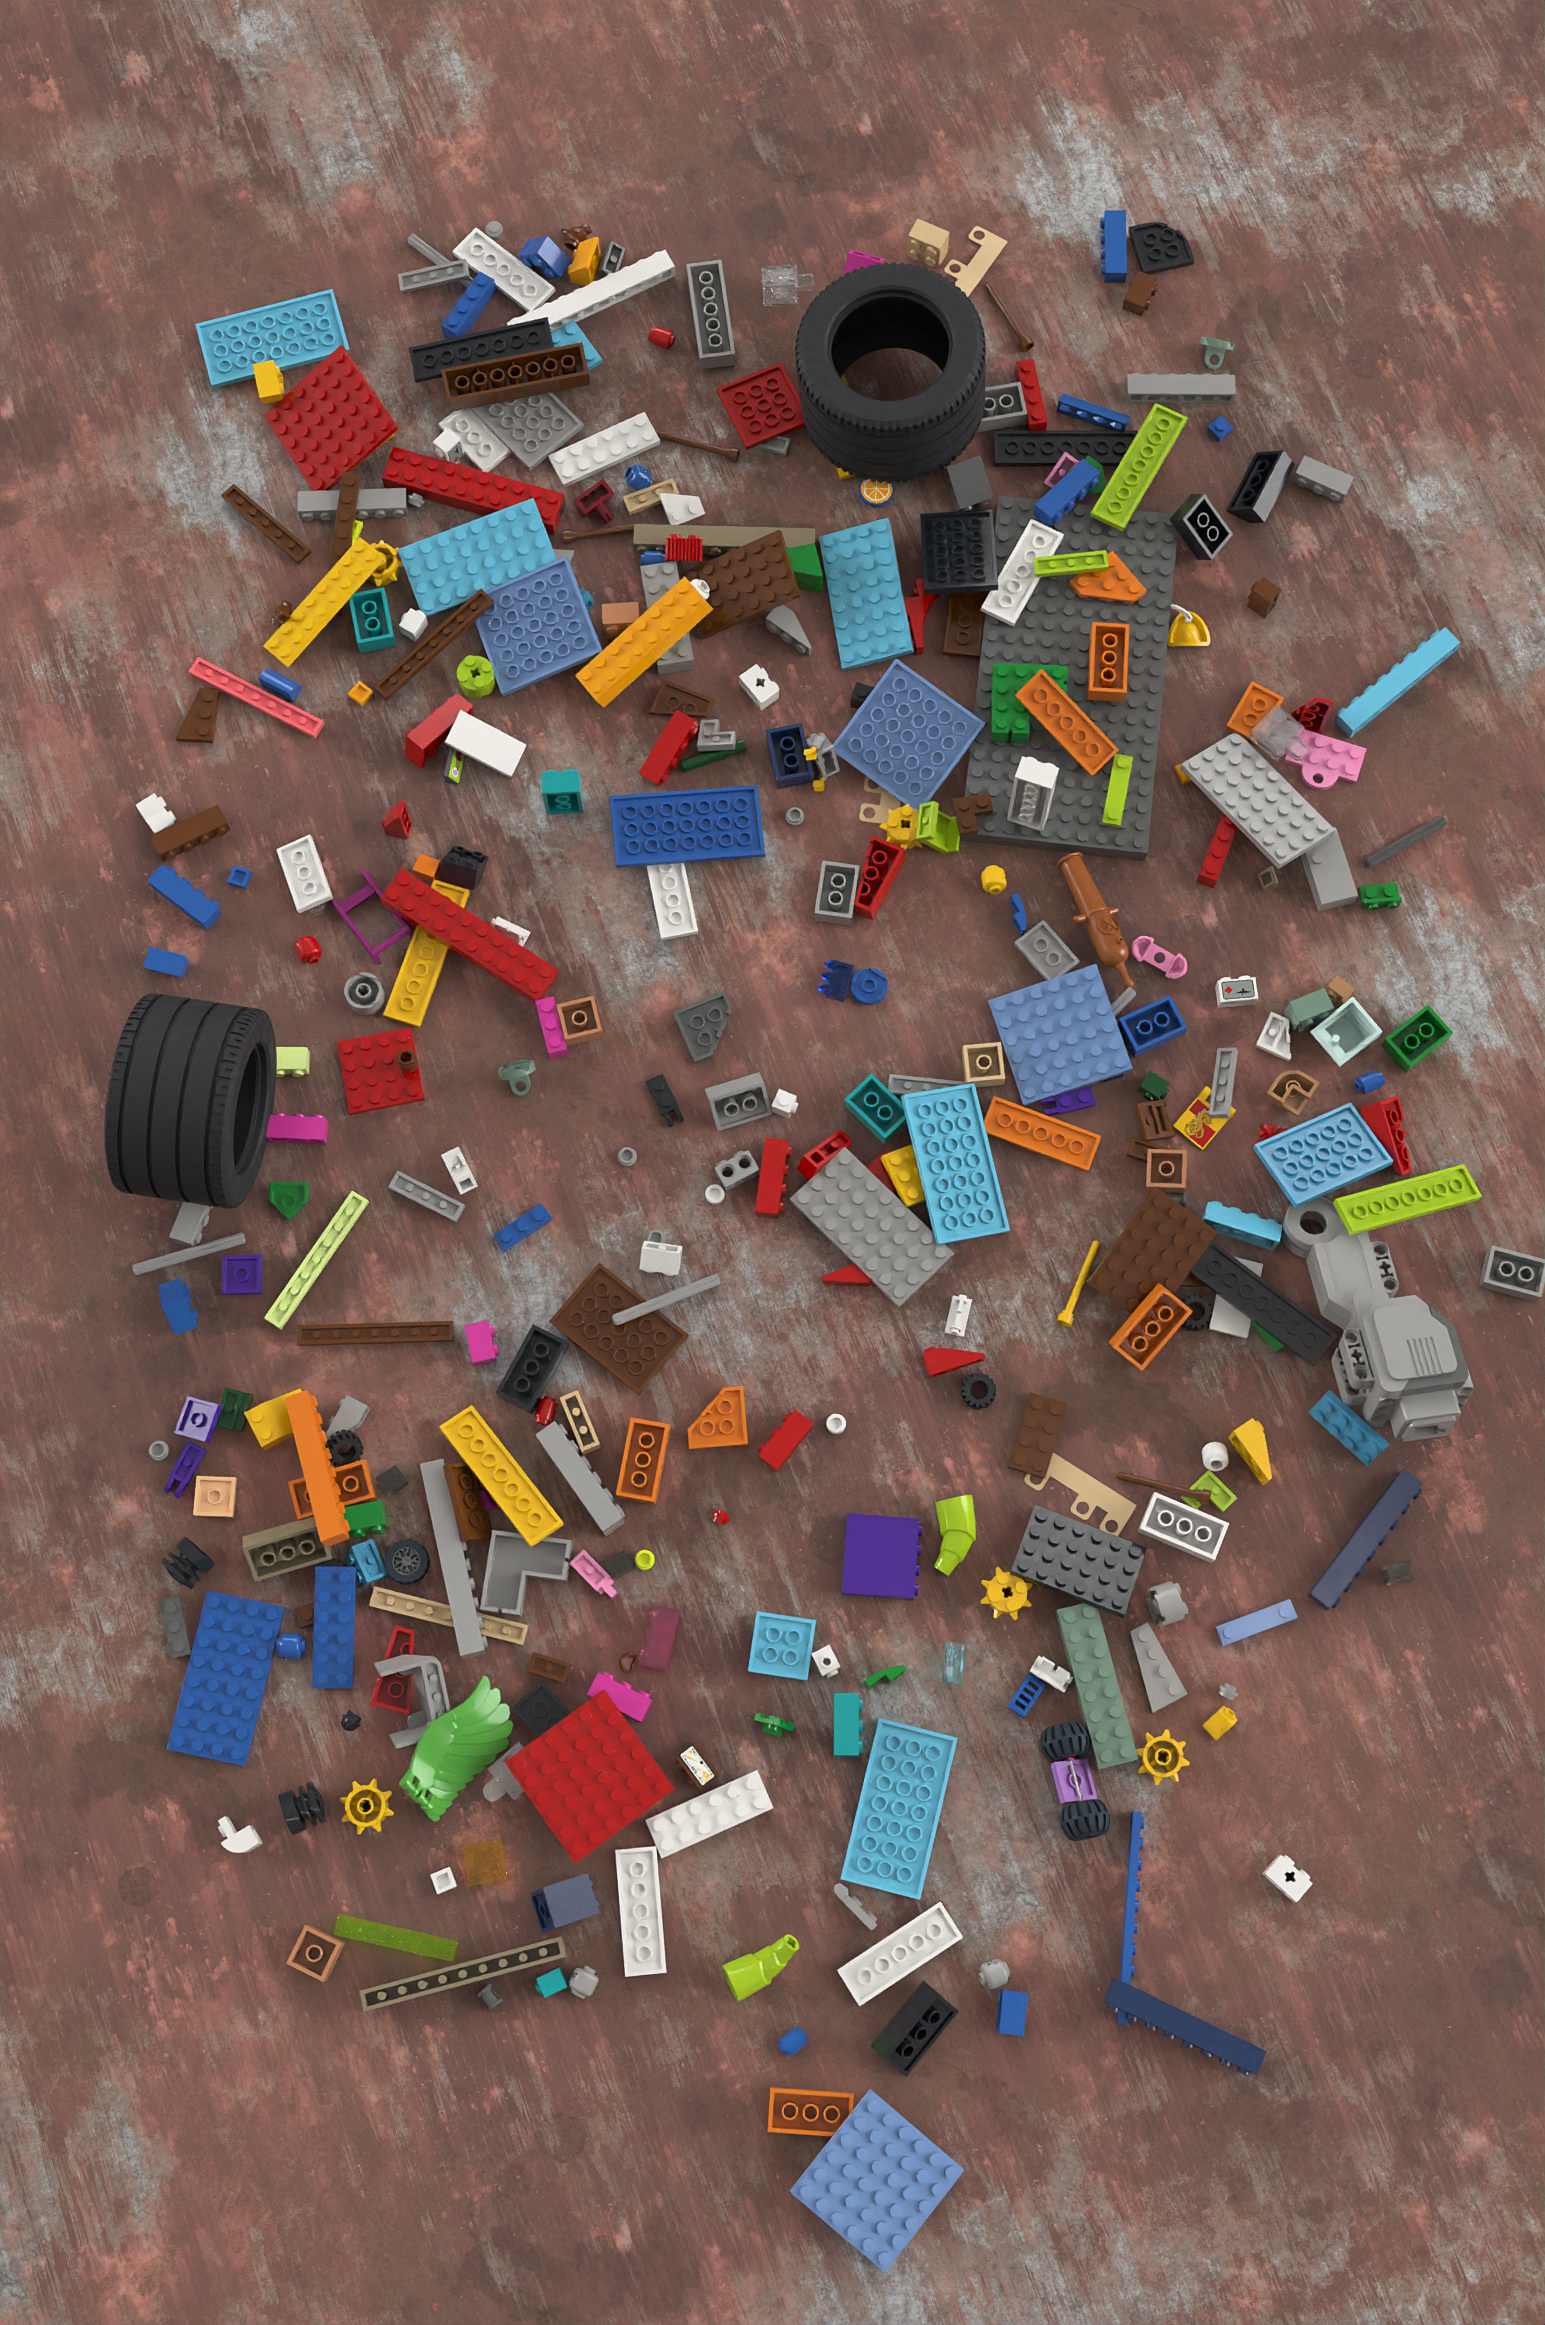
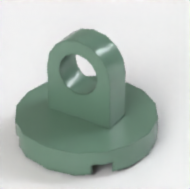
(1217, 347)
(516, 1072)

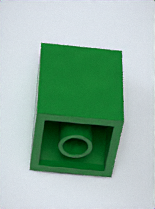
(806, 567)

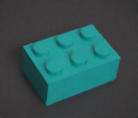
(372, 620)
(562, 792)
(876, 1108)
(847, 1725)

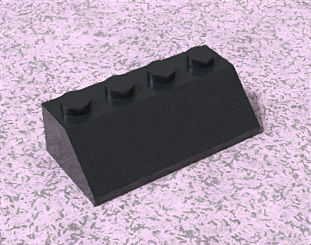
(1261, 486)
(914, 2028)

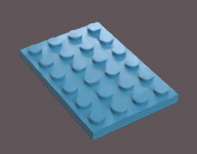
(1322, 1155)

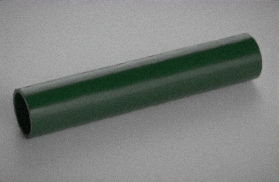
(711, 756)

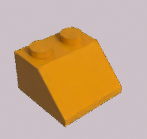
(585, 262)

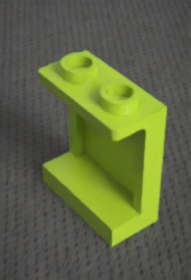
(937, 829)

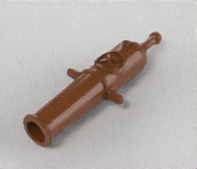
(1096, 915)

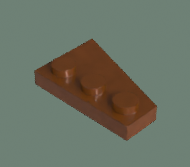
(685, 700)
(201, 718)

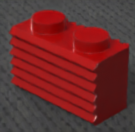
(684, 548)

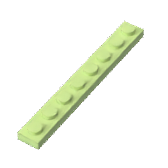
(316, 1260)

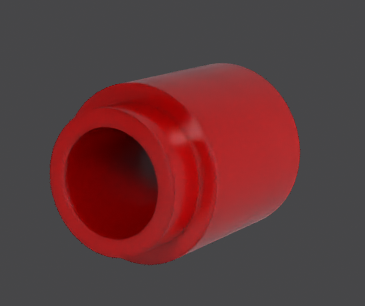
(661, 337)
(546, 1411)

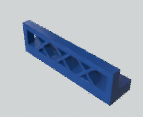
(1092, 413)

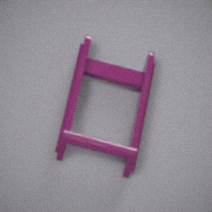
(355, 900)

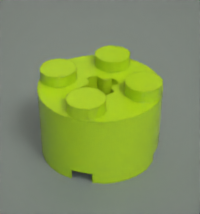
(476, 676)

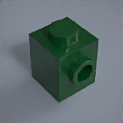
(1154, 1087)

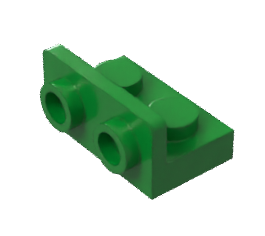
(1379, 896)

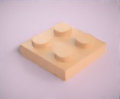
(215, 1496)

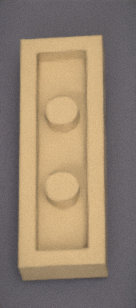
(649, 496)

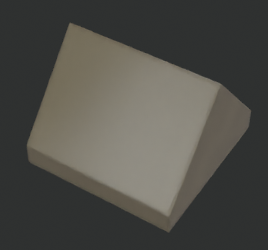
(1268, 879)

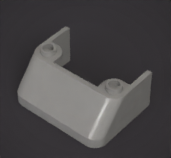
(430, 1690)

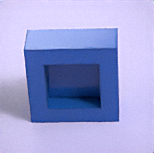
(1220, 428)
(239, 877)

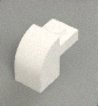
(459, 1170)
(241, 1841)

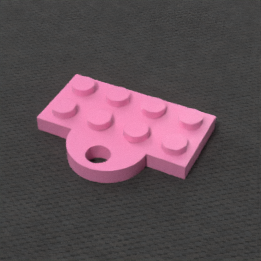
(1329, 760)

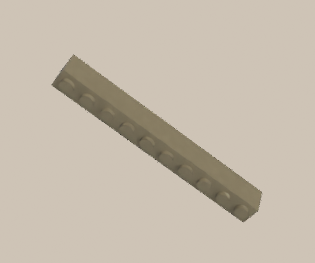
(716, 539)
(463, 1973)

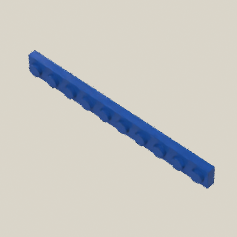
(1131, 1904)

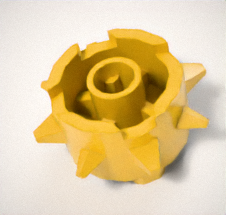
(390, 566)
(896, 834)
(996, 1598)
(1173, 1759)
(357, 1813)

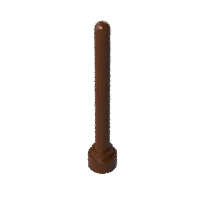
(1025, 342)
(730, 453)
(570, 536)
(1202, 1496)

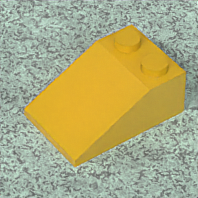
(271, 1421)
(1252, 1447)

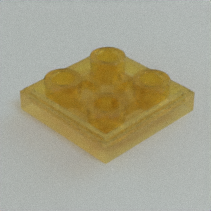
(485, 1862)

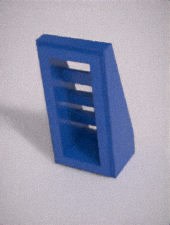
(1019, 1711)

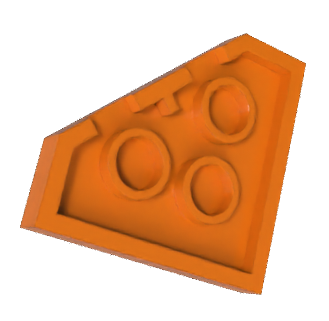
(1109, 585)
(721, 1422)

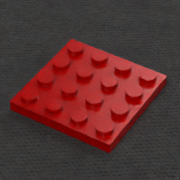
(762, 405)
(373, 1074)

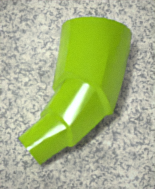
(958, 1530)
(757, 1970)

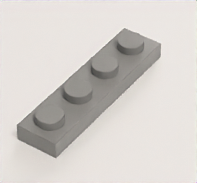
(433, 276)
(1223, 1083)
(904, 1085)
(426, 1196)

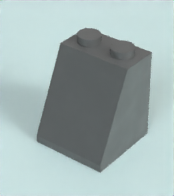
(967, 483)

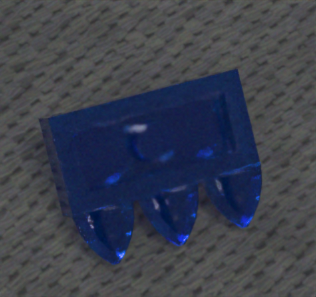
(837, 980)

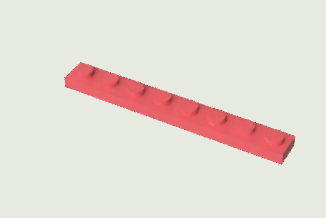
(256, 697)

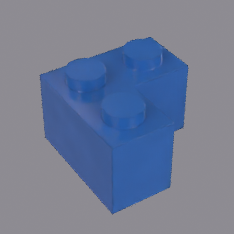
(544, 254)
(176, 1305)

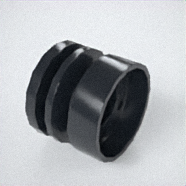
(187, 1563)
(302, 1808)

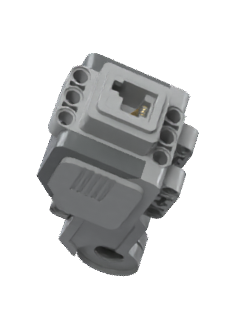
(1394, 1350)

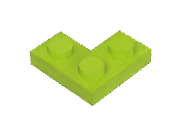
(1220, 1494)

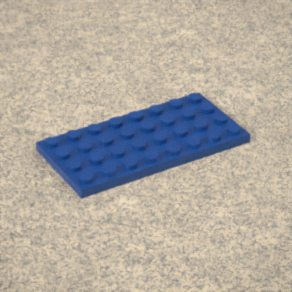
(687, 826)
(226, 1678)

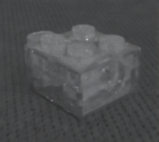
(782, 284)
(1280, 734)
(503, 1778)

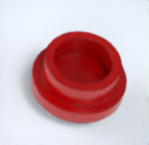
(720, 1517)

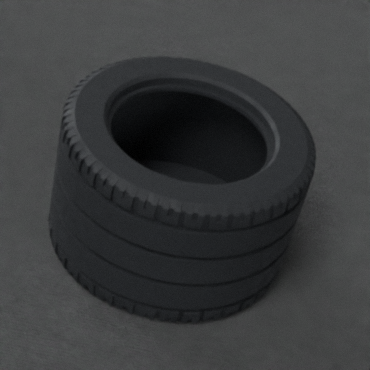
(880, 311)
(190, 1100)

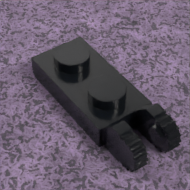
(664, 1098)

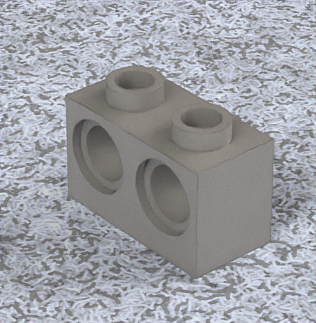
(740, 1174)

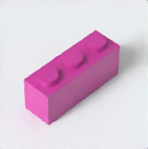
(551, 1028)
(297, 1129)
(626, 1700)

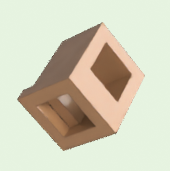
(1338, 990)

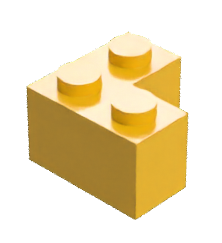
(269, 382)

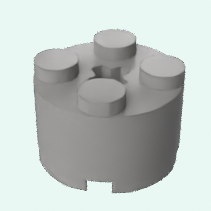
(369, 1003)
(1166, 1603)

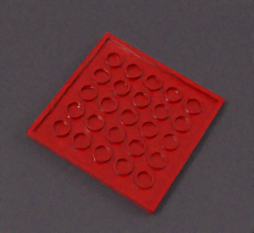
(330, 421)
(589, 1776)

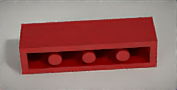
(1026, 374)
(1217, 852)
(771, 1178)

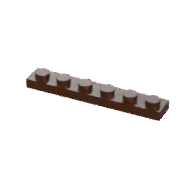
(266, 524)

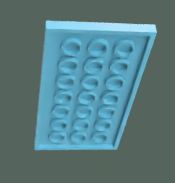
(286, 332)
(476, 556)
(866, 594)
(955, 1163)
(899, 1808)

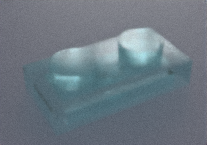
(953, 1663)

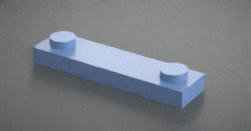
(1256, 1622)

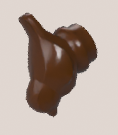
(576, 235)
(281, 614)

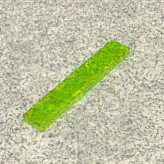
(396, 1937)

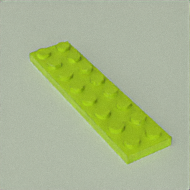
(1138, 467)
(1407, 1199)

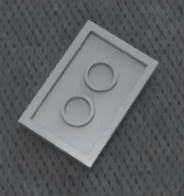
(1046, 951)

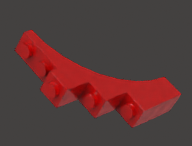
(917, 609)

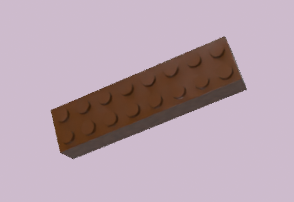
(516, 377)

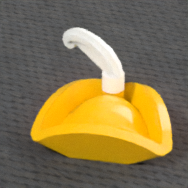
(1187, 630)

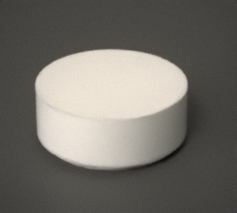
(714, 1194)
(835, 1424)

